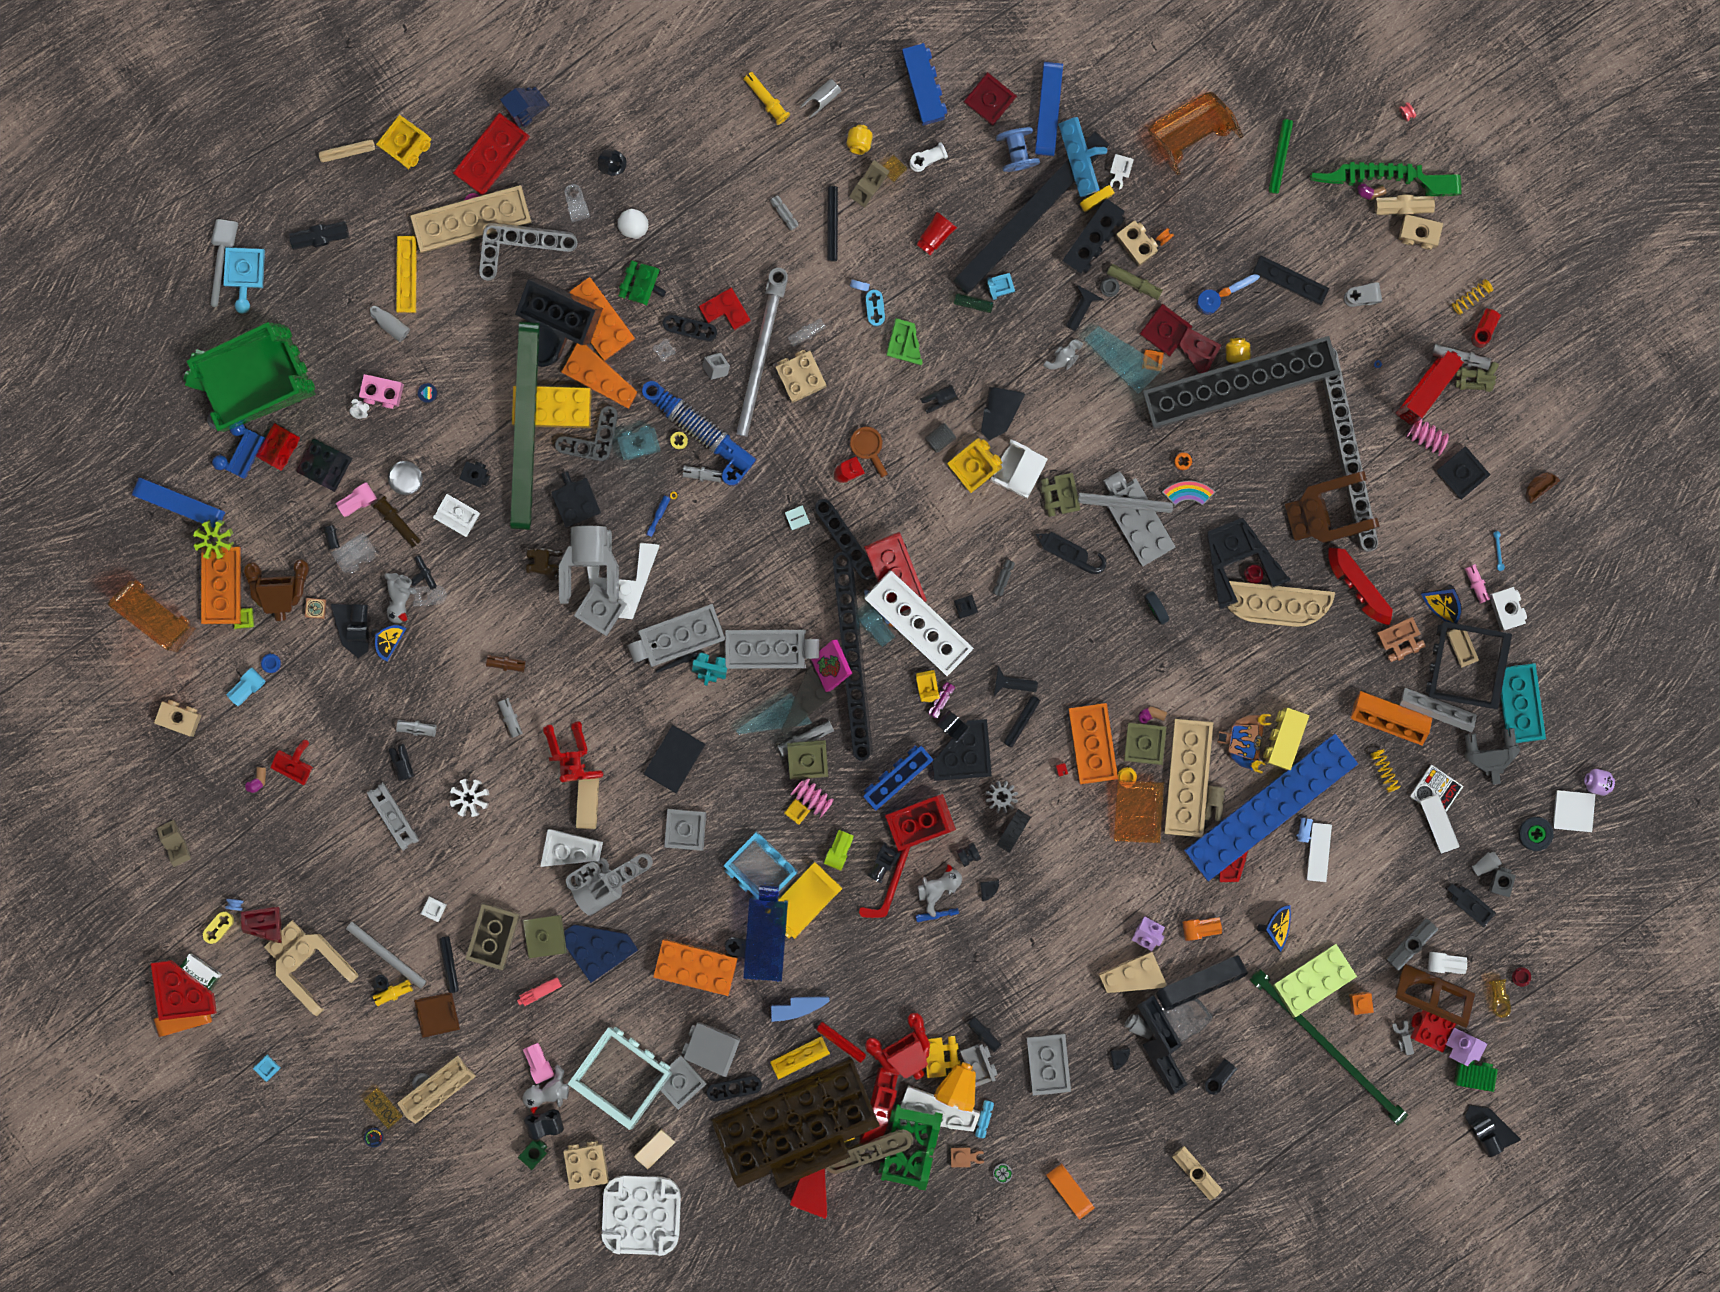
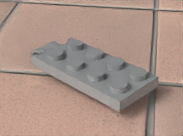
(1140, 527)
(678, 636)
(769, 649)

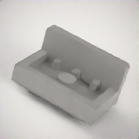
(978, 1058)

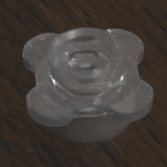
(669, 350)

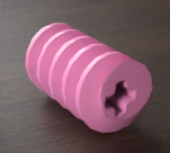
(1428, 436)
(812, 797)

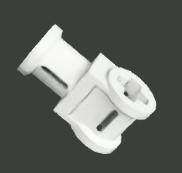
(928, 157)

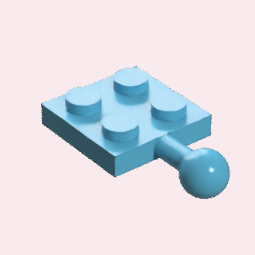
(244, 270)

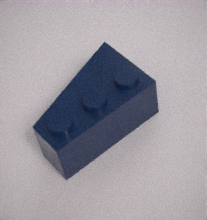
(524, 105)

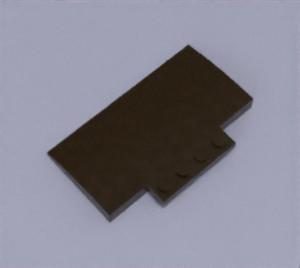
(796, 1127)

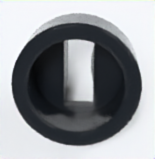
(380, 978)

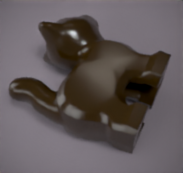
(541, 562)

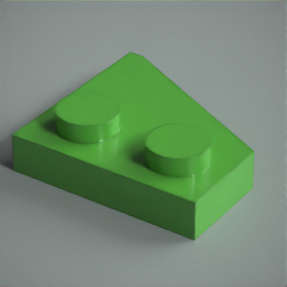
(904, 343)

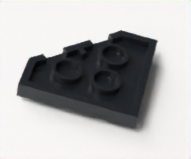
(967, 757)

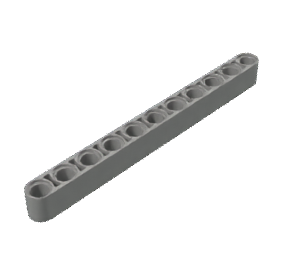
(1345, 459)

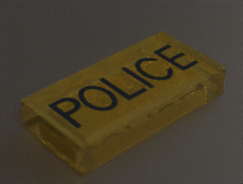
(383, 1108)

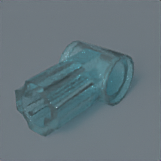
(874, 623)

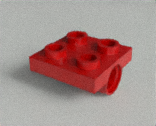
(1431, 1030)

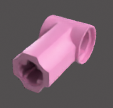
(361, 497)
(540, 1068)

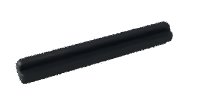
(832, 224)

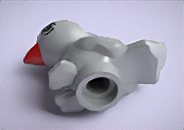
(399, 592)
(933, 889)
(552, 1092)

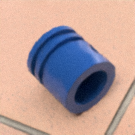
(1208, 302)

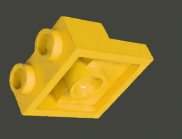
(404, 142)
(975, 464)

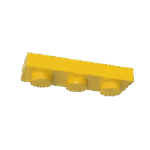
(800, 1057)

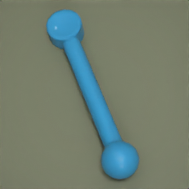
(1500, 566)

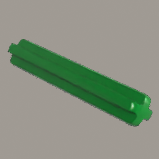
(1280, 157)

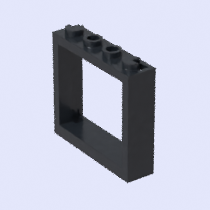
(1500, 669)

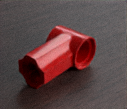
(1486, 327)

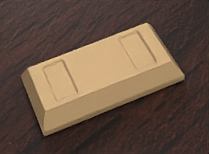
(1462, 647)

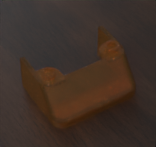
(1191, 124)
(151, 617)

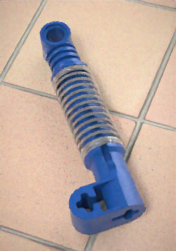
(703, 430)

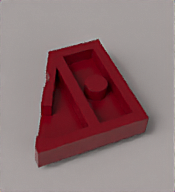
(1199, 349)
(263, 923)

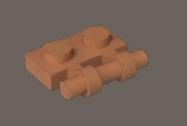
(1398, 634)

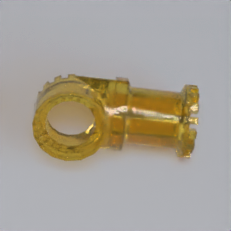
(1500, 996)

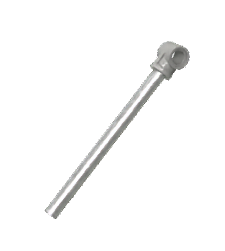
(775, 292)

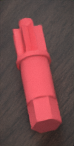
(540, 991)

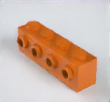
(1391, 718)

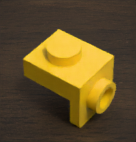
(927, 686)

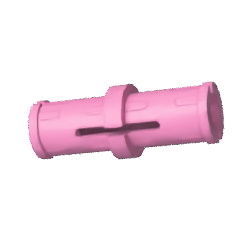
(1477, 584)

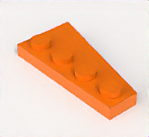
(596, 374)

